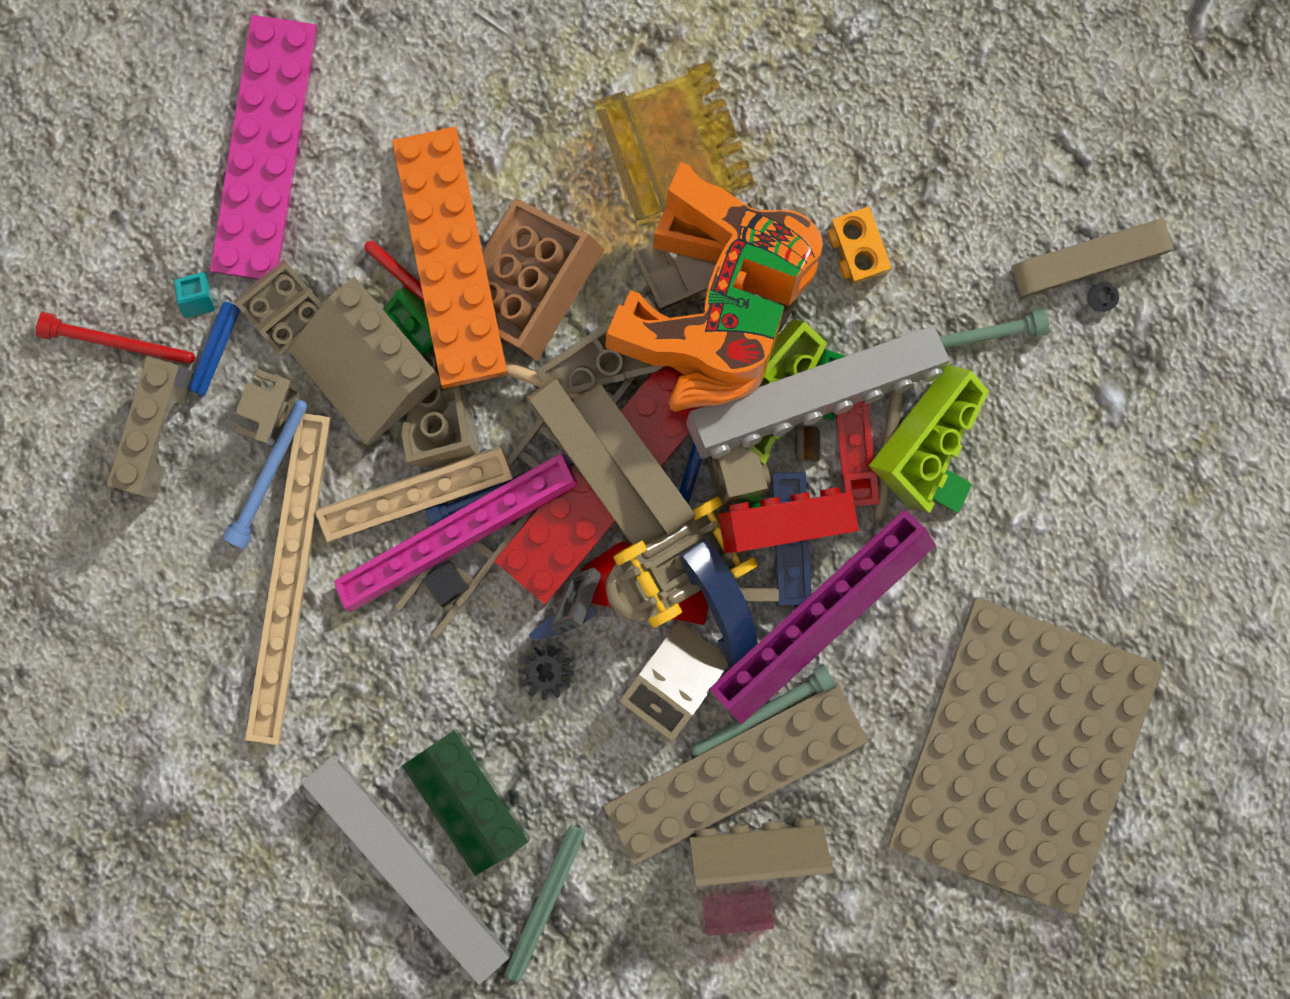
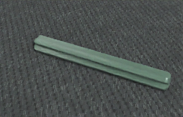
(544, 903)

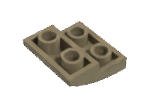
(279, 306)

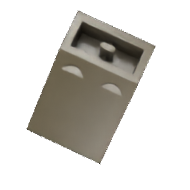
(674, 681)

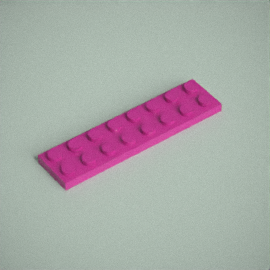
(263, 147)

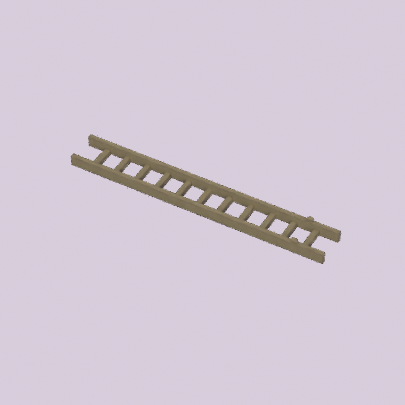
(512, 530)

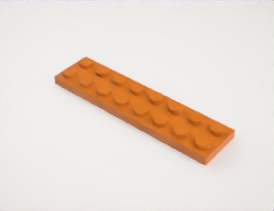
(449, 258)

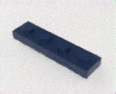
(794, 557)

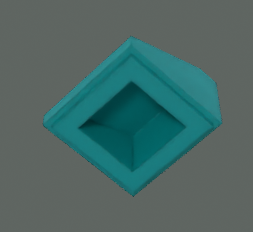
(194, 295)

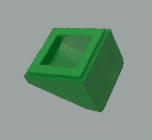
(953, 492)

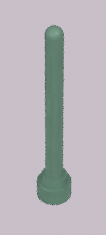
(1035, 324)
(818, 682)

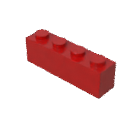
(787, 522)

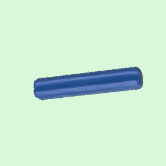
(214, 348)

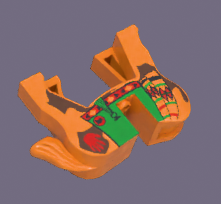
(732, 341)

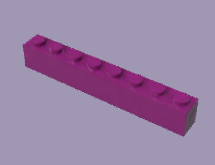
(823, 616)

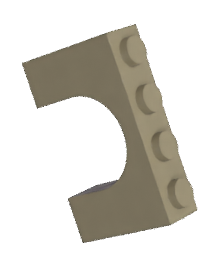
(136, 458)

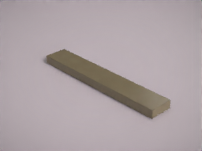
(594, 463)

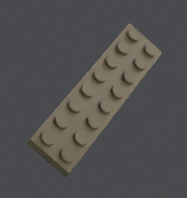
(735, 774)

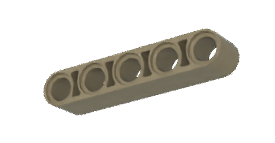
(1092, 258)
(634, 459)

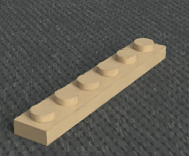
(414, 493)

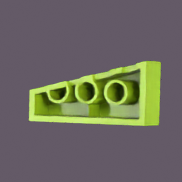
(794, 351)
(929, 437)

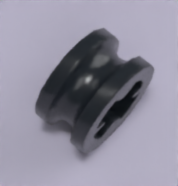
(1097, 289)

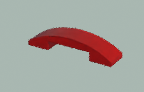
(857, 454)

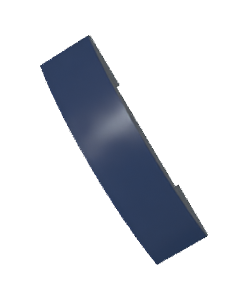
(724, 599)

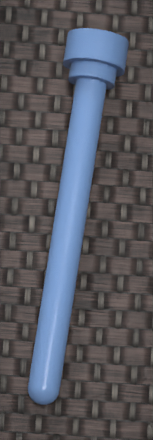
(239, 531)

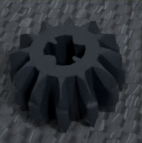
(556, 669)

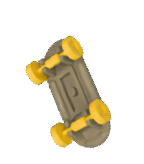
(651, 578)

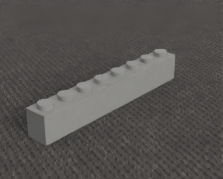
(818, 392)
(406, 870)

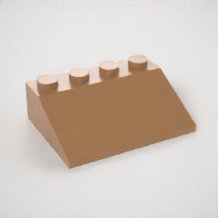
(535, 274)

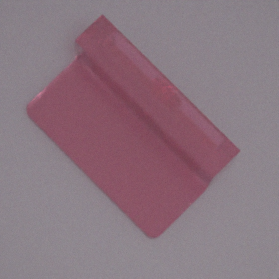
(738, 913)

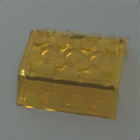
(670, 126)

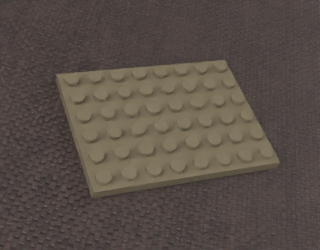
(1025, 756)

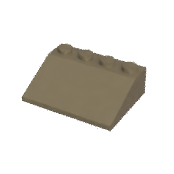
(363, 362)
(759, 853)

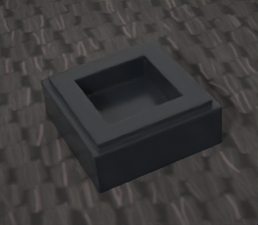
(445, 583)

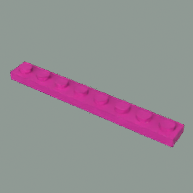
(455, 532)

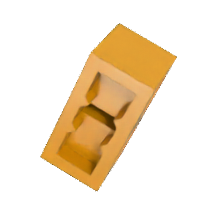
(867, 244)

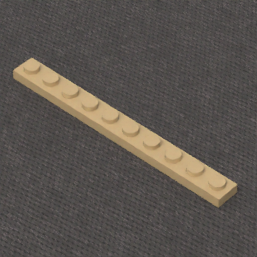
(288, 580)

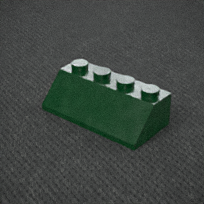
(466, 802)

